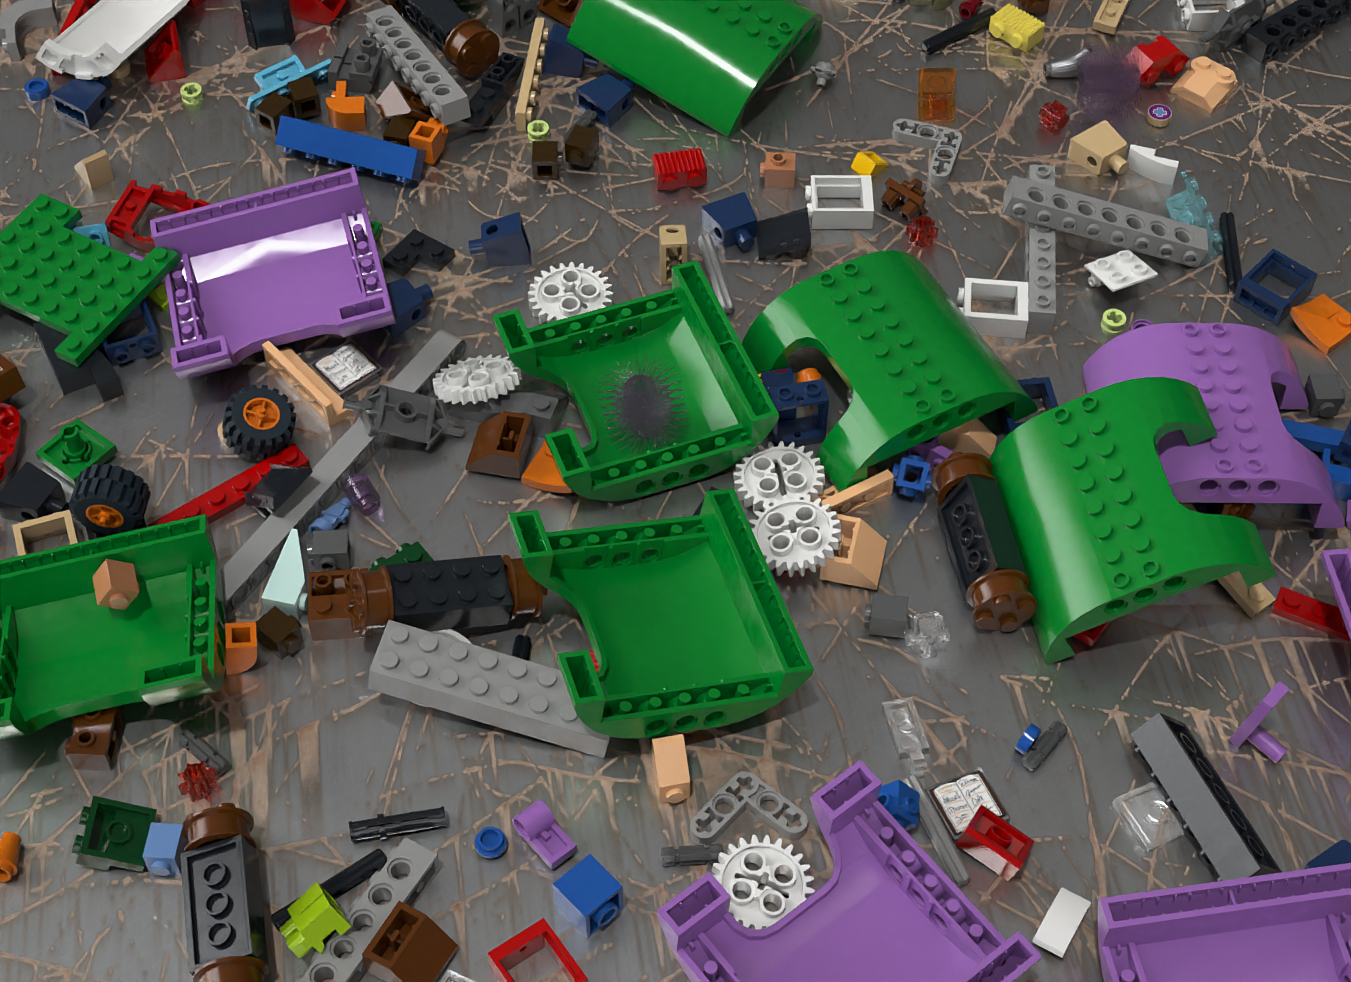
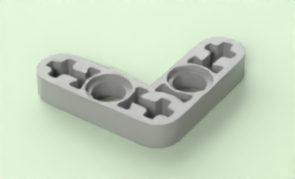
(938, 142)
(751, 801)

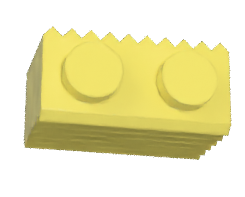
(1016, 27)

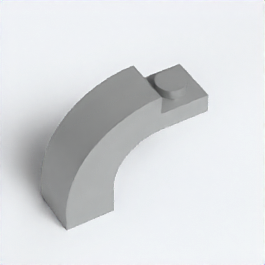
(21, 19)

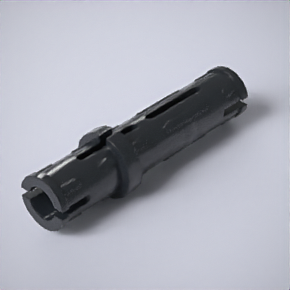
(359, 831)

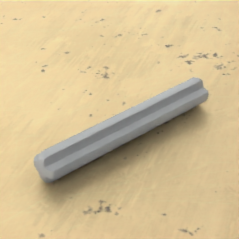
(716, 273)
(939, 836)

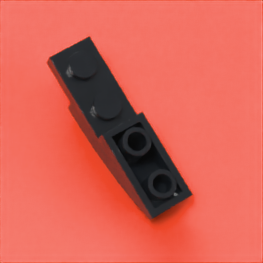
(495, 89)

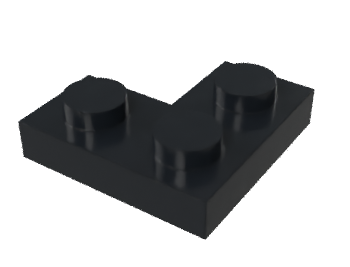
(418, 248)

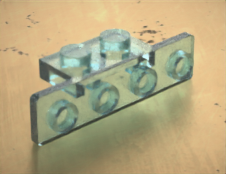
(1190, 207)

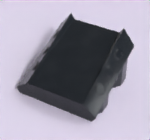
(268, 22)
(784, 235)
(276, 488)

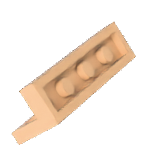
(305, 384)
(859, 495)

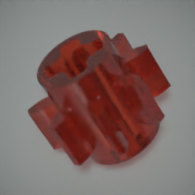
(1053, 116)
(922, 231)
(197, 781)

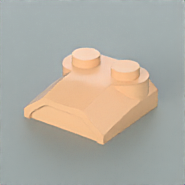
(1206, 83)

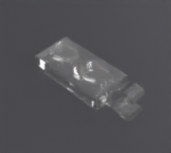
(907, 733)

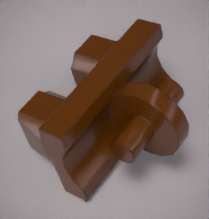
(907, 194)

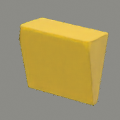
(869, 163)

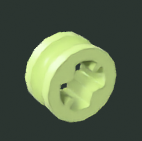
(192, 94)
(538, 131)
(1113, 321)

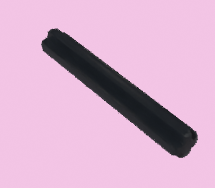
(957, 31)
(1230, 250)
(341, 881)

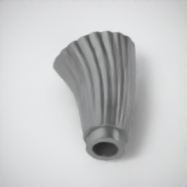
(1065, 65)

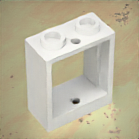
(1202, 19)
(840, 187)
(996, 290)

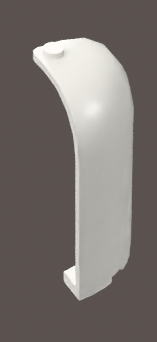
(107, 36)

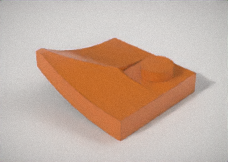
(1323, 323)
(544, 474)

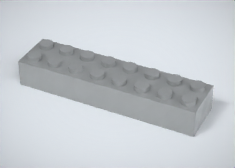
(480, 686)

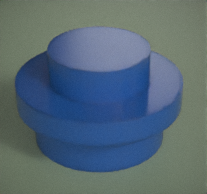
(490, 842)

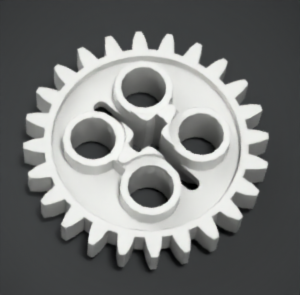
(568, 292)
(476, 379)
(798, 472)
(798, 534)
(771, 861)

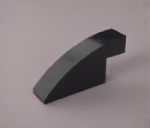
(91, 371)

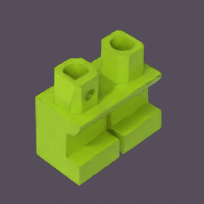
(312, 920)

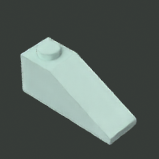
(288, 582)

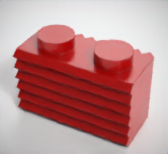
(679, 169)

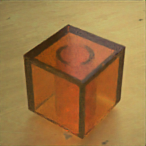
(937, 93)

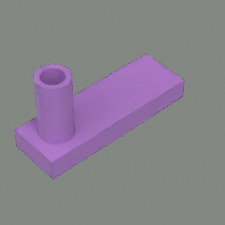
(1254, 733)

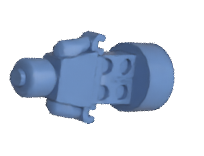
(331, 517)

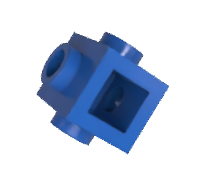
(914, 465)
(901, 803)

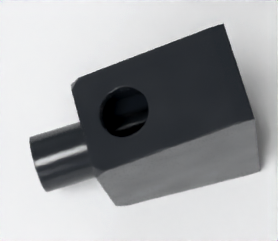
(31, 495)

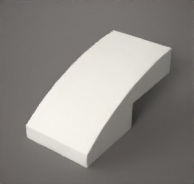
(1152, 167)
(1061, 922)

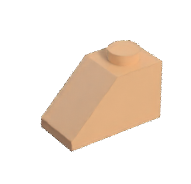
(970, 438)
(670, 769)

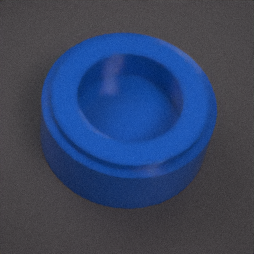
(37, 89)
(1028, 739)

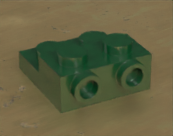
(113, 834)

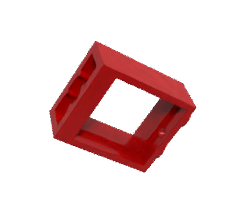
(528, 943)

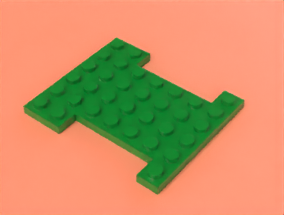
(71, 278)

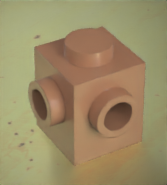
(778, 170)
(115, 584)

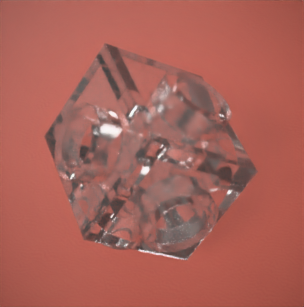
(926, 634)

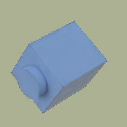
(164, 848)

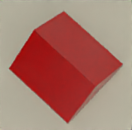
(165, 56)
(995, 843)

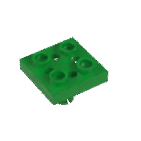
(72, 447)

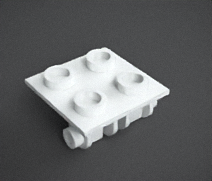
(1119, 271)

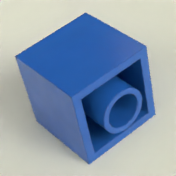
(588, 896)

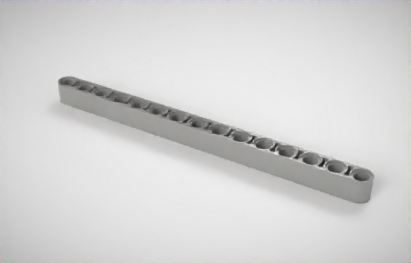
(348, 456)

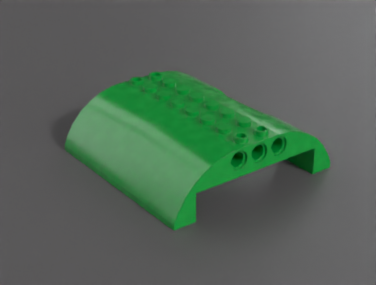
(695, 52)
(689, 329)
(898, 349)
(1101, 515)
(675, 617)
(79, 657)

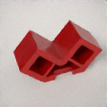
(1157, 57)

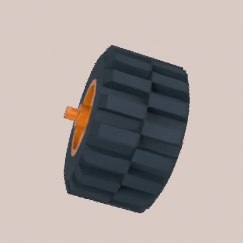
(258, 422)
(109, 499)

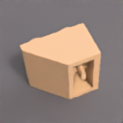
(859, 555)

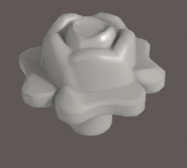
(823, 72)

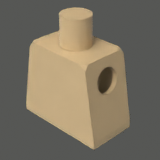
(1099, 149)
(671, 245)

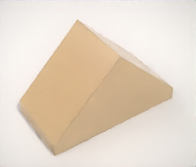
(95, 170)

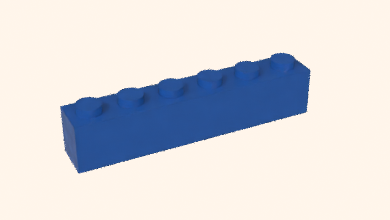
(351, 148)

